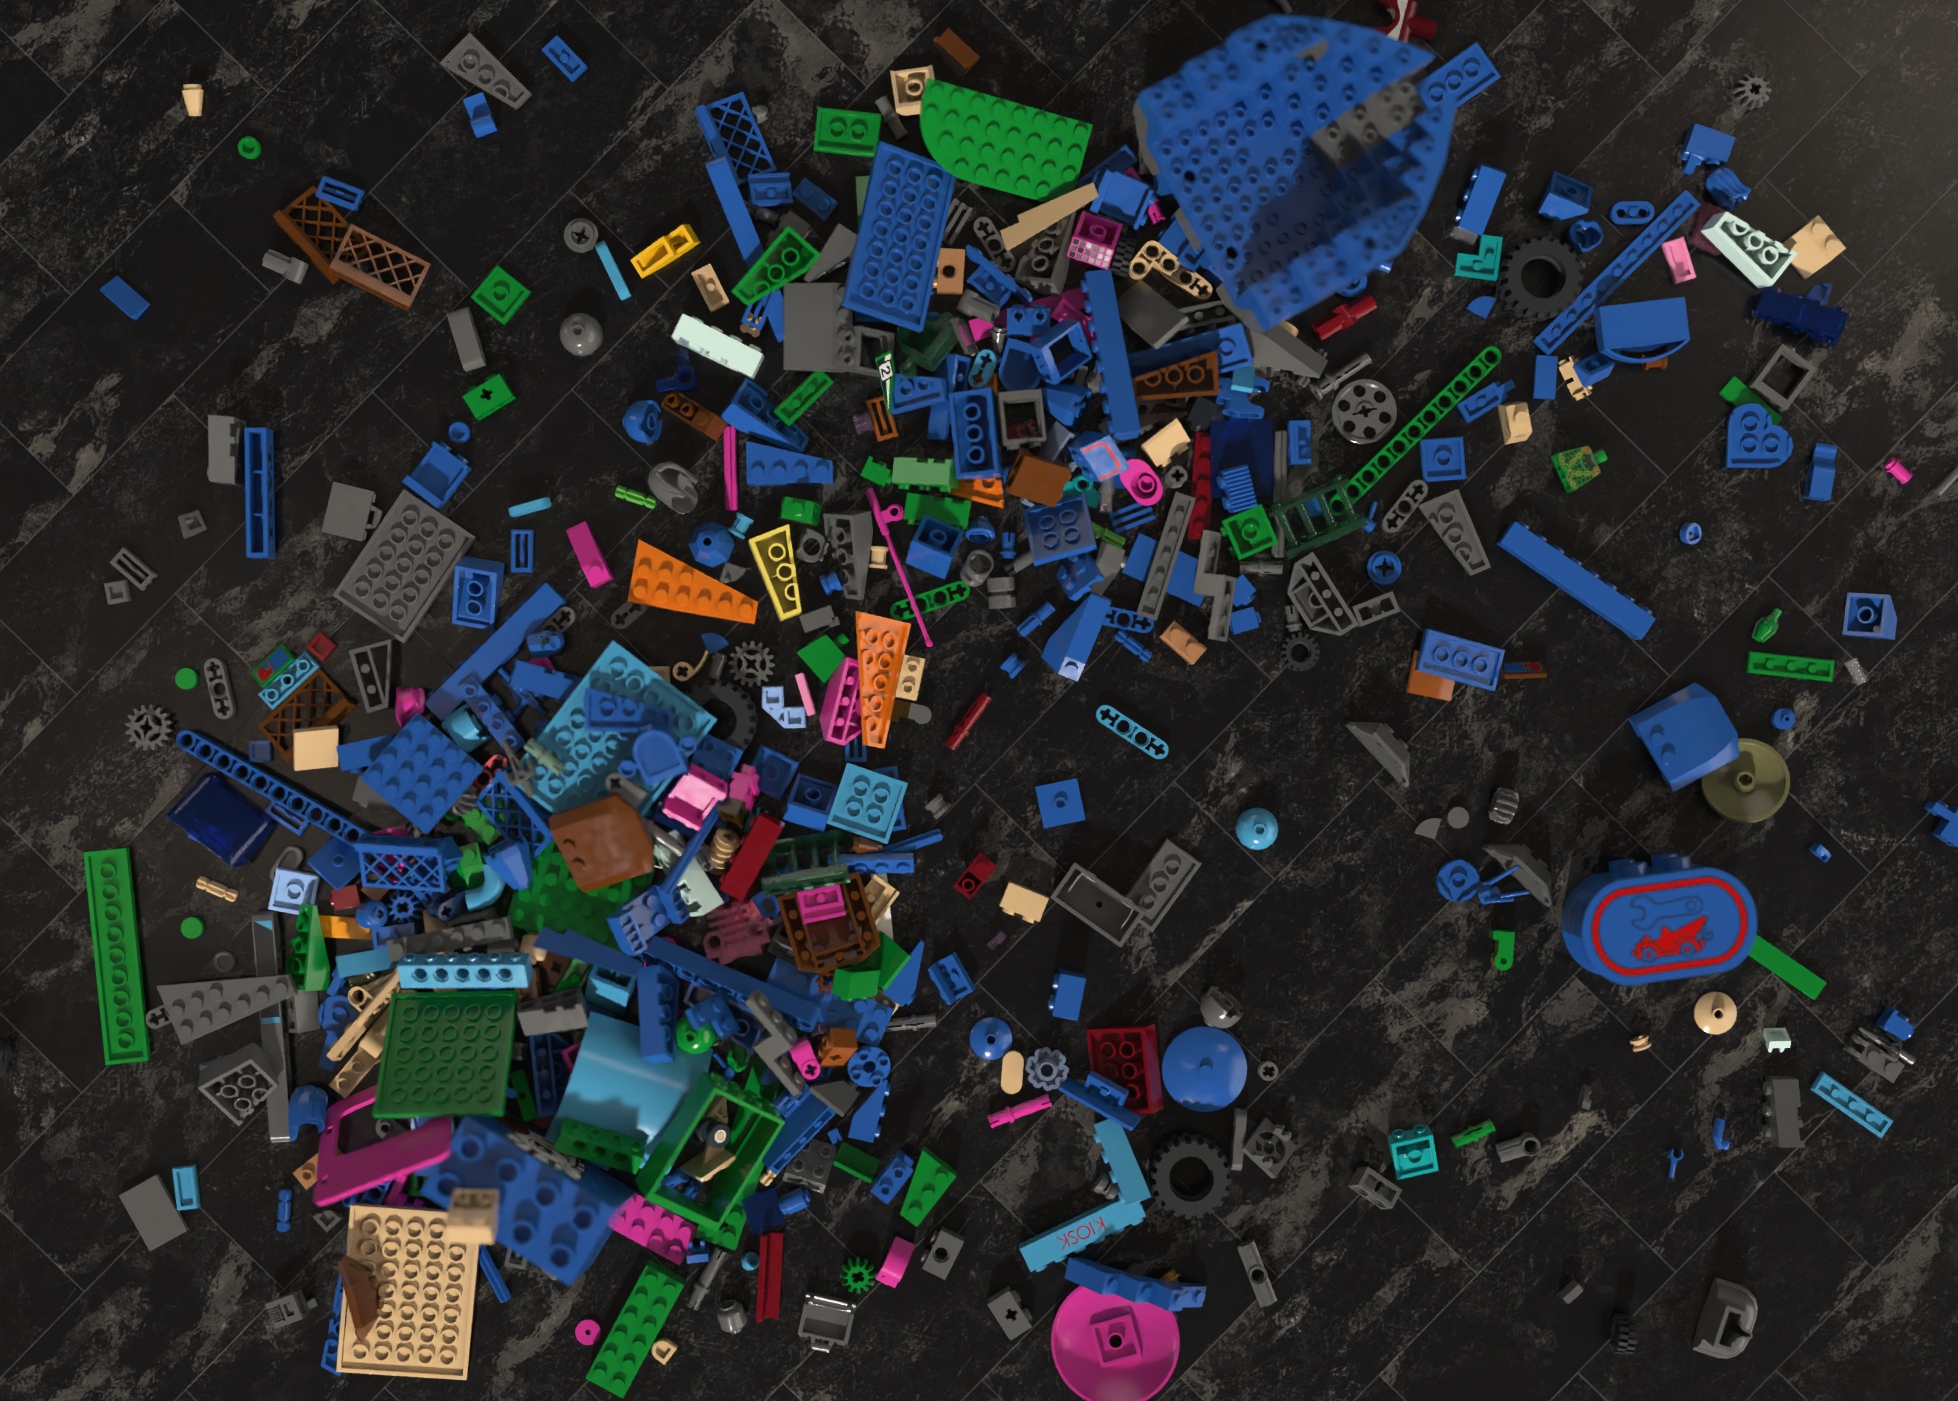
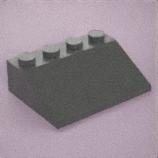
(814, 326)

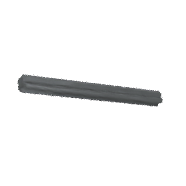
(1279, 492)

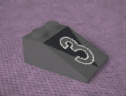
(834, 255)

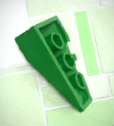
(780, 264)
(470, 869)
(309, 957)

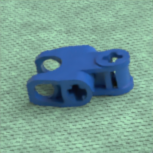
(1236, 402)

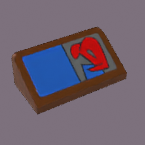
(1522, 670)

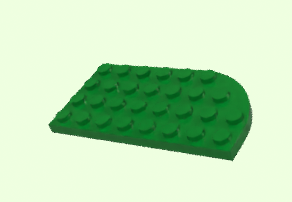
(1002, 142)

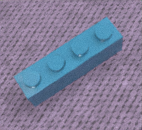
(1122, 1161)

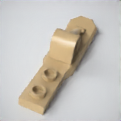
(376, 999)
(367, 1055)

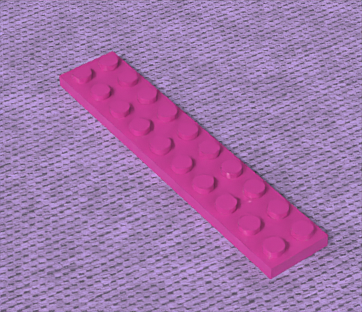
(656, 1228)

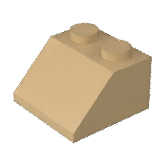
(1814, 245)
(1165, 443)

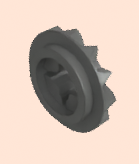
(578, 226)

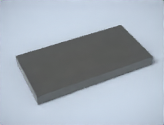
(1150, 314)
(1162, 882)

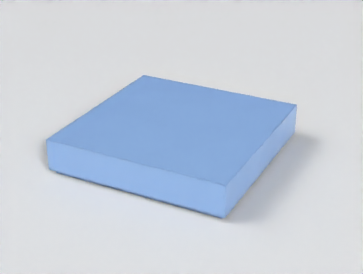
(291, 889)

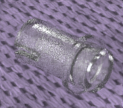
(1856, 671)

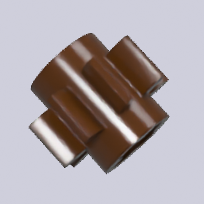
(827, 988)

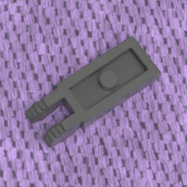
(1872, 1058)

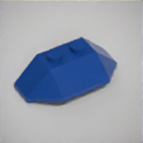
(548, 1071)

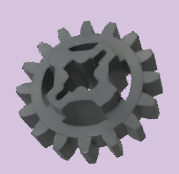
(741, 653)
(150, 719)

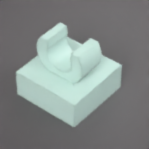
(1776, 1038)

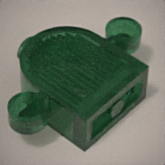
(928, 346)

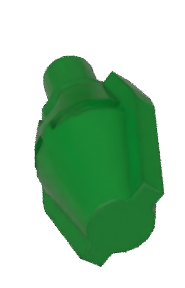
(1766, 626)

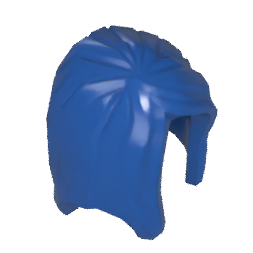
(307, 1106)

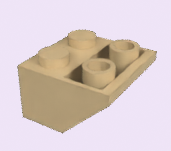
(472, 1216)

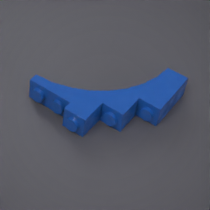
(1133, 1287)

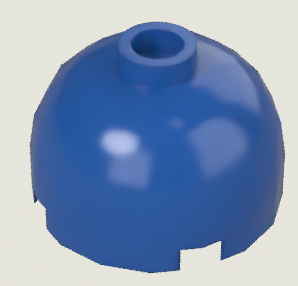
(642, 421)

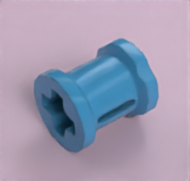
(740, 525)

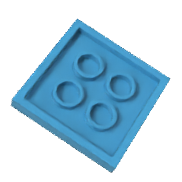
(867, 803)

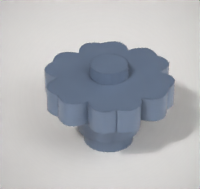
(1047, 1068)

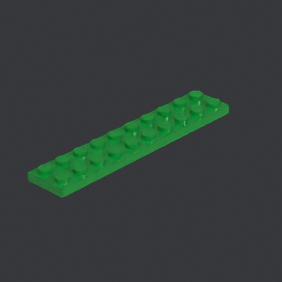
(117, 956)

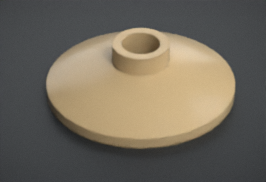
(1706, 1008)

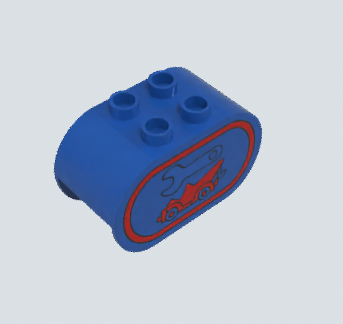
(1658, 921)

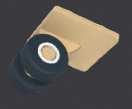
(714, 1156)

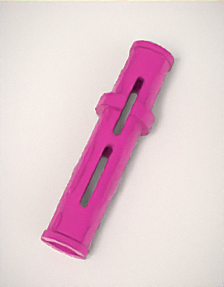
(1019, 1110)

